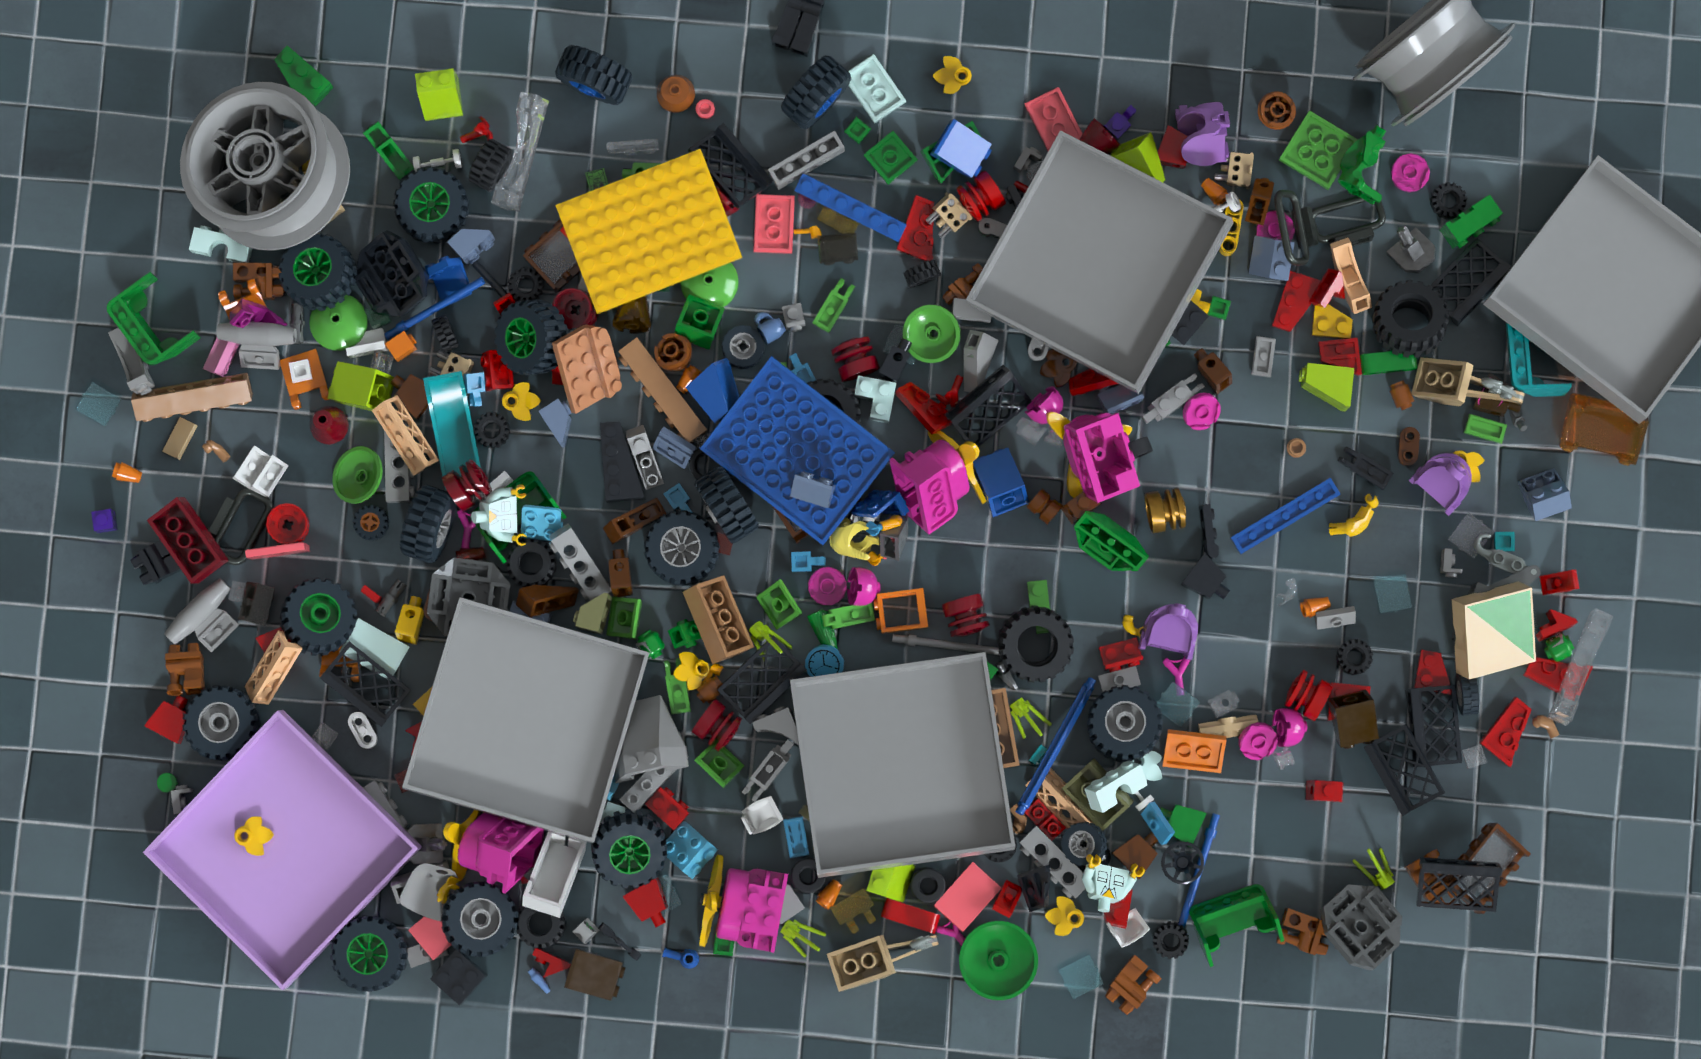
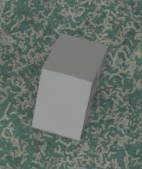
(791, 905)

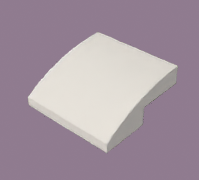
(260, 472)

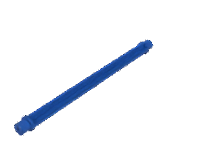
(1055, 746)

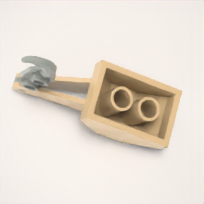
(1449, 380)
(870, 960)

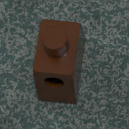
(1261, 193)
(1218, 376)
(411, 394)
(1078, 506)
(620, 580)
(1137, 851)

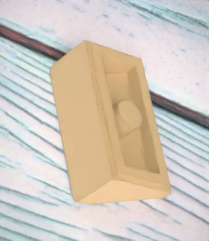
(179, 438)

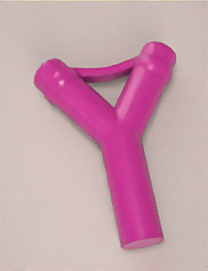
(468, 526)
(1177, 672)
(955, 932)

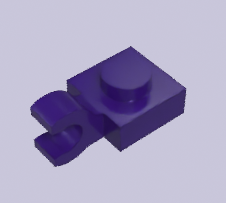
(1119, 123)

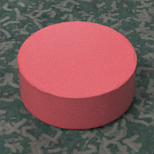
(705, 109)

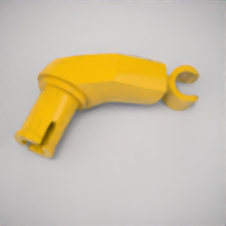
(1357, 524)

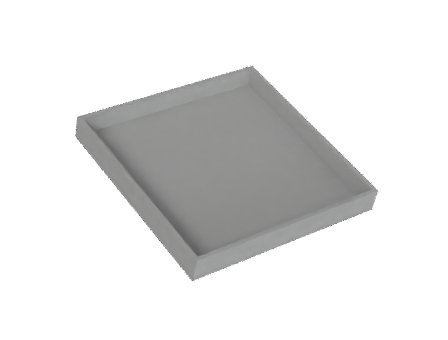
(1099, 261)
(1610, 290)
(526, 720)
(902, 765)

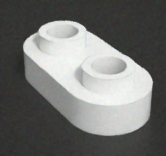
(362, 730)

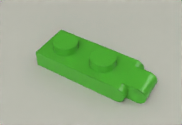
(1038, 597)
(848, 616)

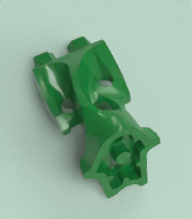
(1358, 157)

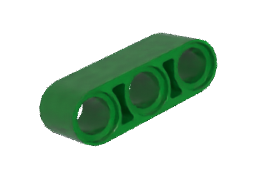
(1386, 363)

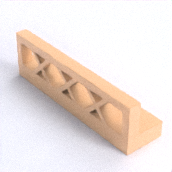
(402, 436)
(274, 671)
(1053, 786)

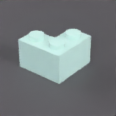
(879, 392)

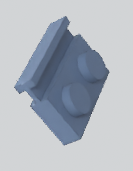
(674, 447)

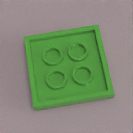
(1317, 150)

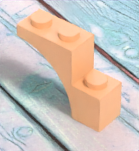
(1354, 287)

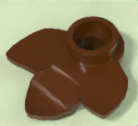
(1055, 367)

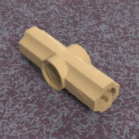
(1227, 726)

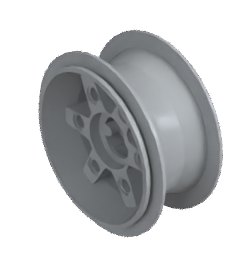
(1433, 55)
(247, 129)

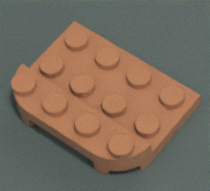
(587, 366)

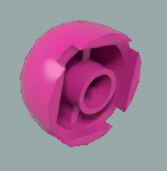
(1041, 404)
(862, 587)
(1289, 726)

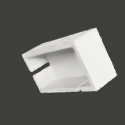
(554, 874)

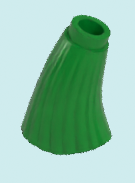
(824, 634)

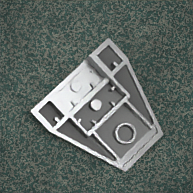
(650, 741)

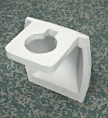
(761, 815)
(1135, 929)

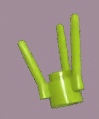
(761, 632)
(1020, 708)
(1384, 876)
(791, 930)

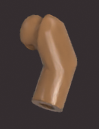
(217, 449)
(1545, 722)
(1019, 821)

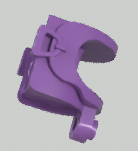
(1205, 131)
(1445, 479)
(1171, 629)

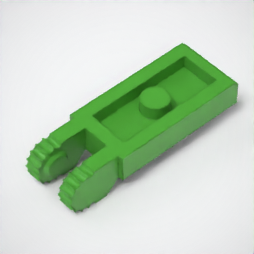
(832, 307)
(677, 691)

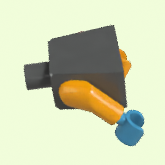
(892, 537)

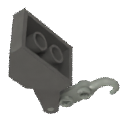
(1506, 562)

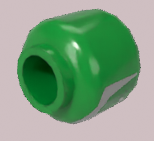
(650, 642)
(1558, 647)

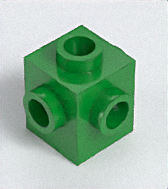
(688, 632)

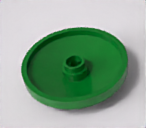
(998, 960)

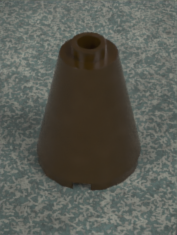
(633, 316)

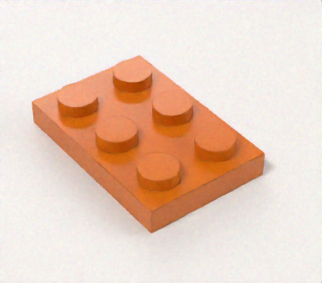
(1194, 751)

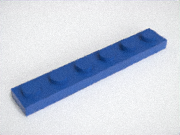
(850, 207)
(1285, 516)

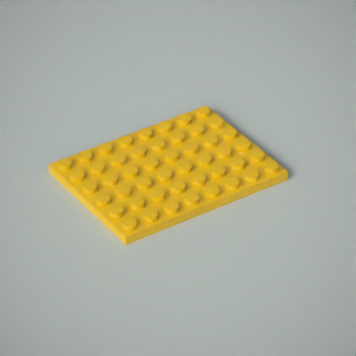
(649, 231)

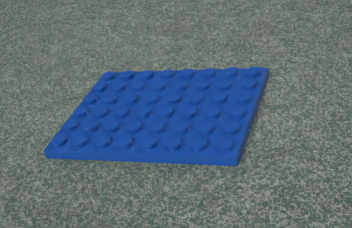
(791, 428)

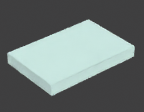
(875, 89)
(378, 646)

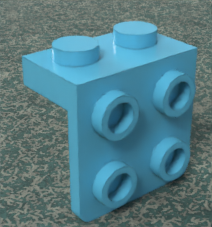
(540, 521)
(689, 849)

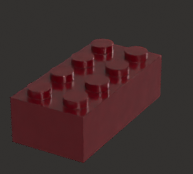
(187, 540)

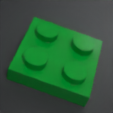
(890, 157)

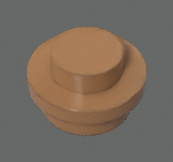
(1296, 448)

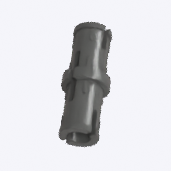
(297, 321)
(390, 597)

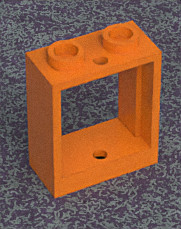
(878, 605)

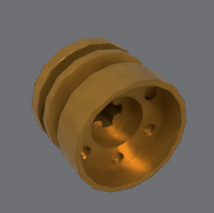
(1165, 510)

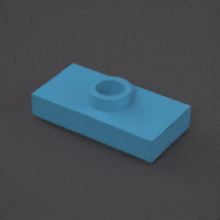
(1157, 823)
(796, 837)

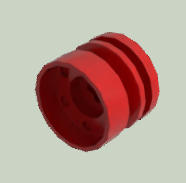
(980, 196)
(282, 514)
(1308, 695)

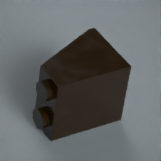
(1354, 718)
(594, 974)

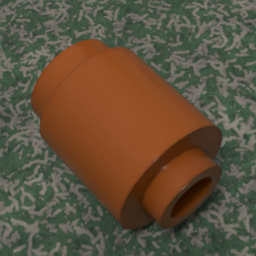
(1401, 395)
(708, 690)

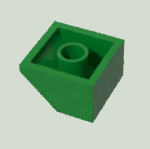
(699, 321)

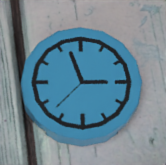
(824, 661)

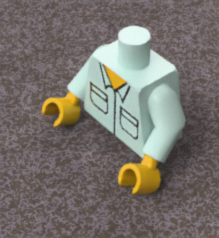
(499, 514)
(1107, 882)

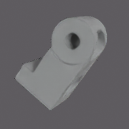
(990, 227)
(586, 931)

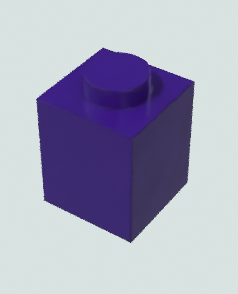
(104, 520)

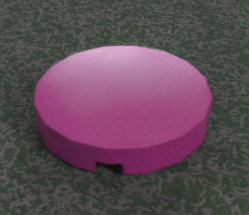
(1410, 172)
(1271, 226)
(1201, 411)
(827, 586)
(1258, 741)

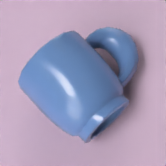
(770, 329)

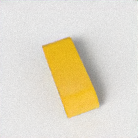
(1233, 236)

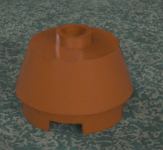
(675, 93)
(1276, 110)
(673, 352)

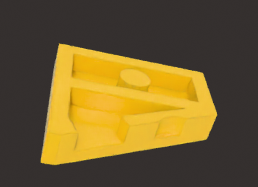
(1331, 323)

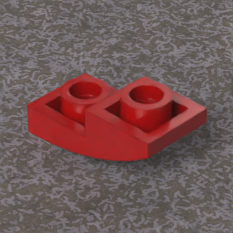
(1044, 819)

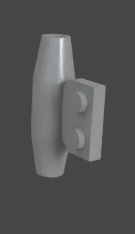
(258, 342)
(204, 618)

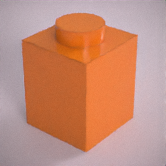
(401, 345)

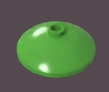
(719, 291)
(918, 331)
(343, 333)
(357, 475)

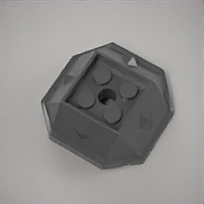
(464, 577)
(1375, 918)

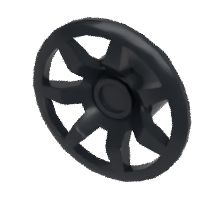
(1182, 862)

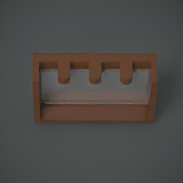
(553, 258)
(1491, 846)

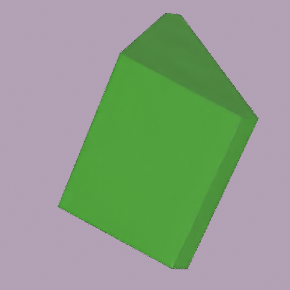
(779, 604)
(624, 617)
(719, 765)

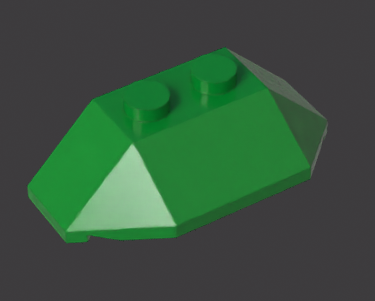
(1109, 542)

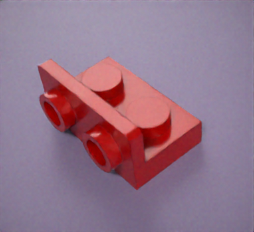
(495, 372)
(1120, 654)
(667, 807)

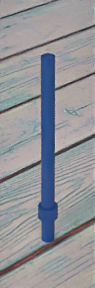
(405, 325)
(1210, 833)

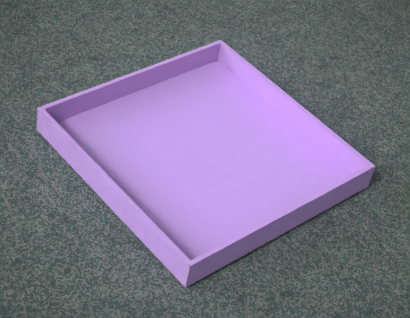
(317, 871)

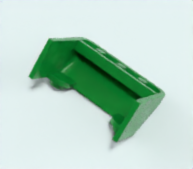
(125, 313)
(535, 495)
(1232, 914)

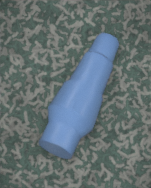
(538, 979)

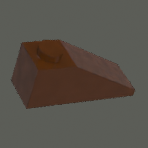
(633, 521)
(543, 599)

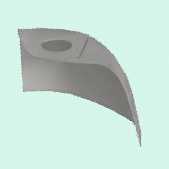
(421, 891)

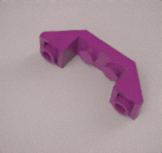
(249, 311)

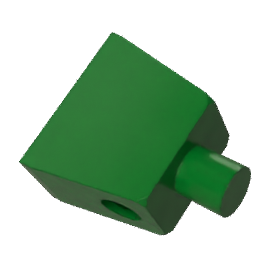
(1184, 822)

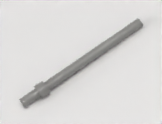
(912, 640)

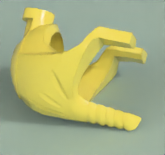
(842, 541)

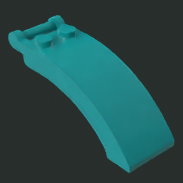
(451, 421)

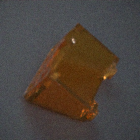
(1601, 428)

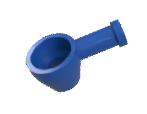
(681, 956)

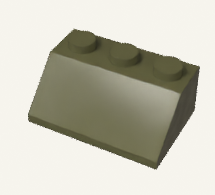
(593, 614)
(1077, 793)

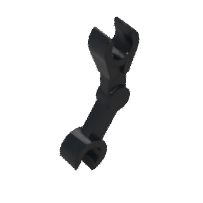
(609, 932)

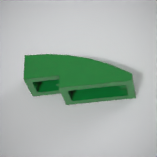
(388, 150)

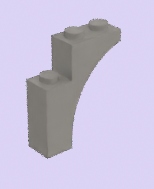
(134, 367)
(779, 722)

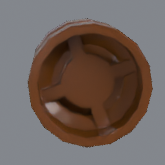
(1044, 506)

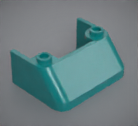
(1521, 368)

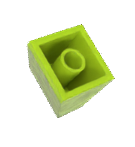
(439, 94)
(1141, 155)
(1328, 383)
(359, 386)
(891, 882)

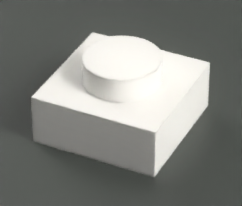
(300, 371)

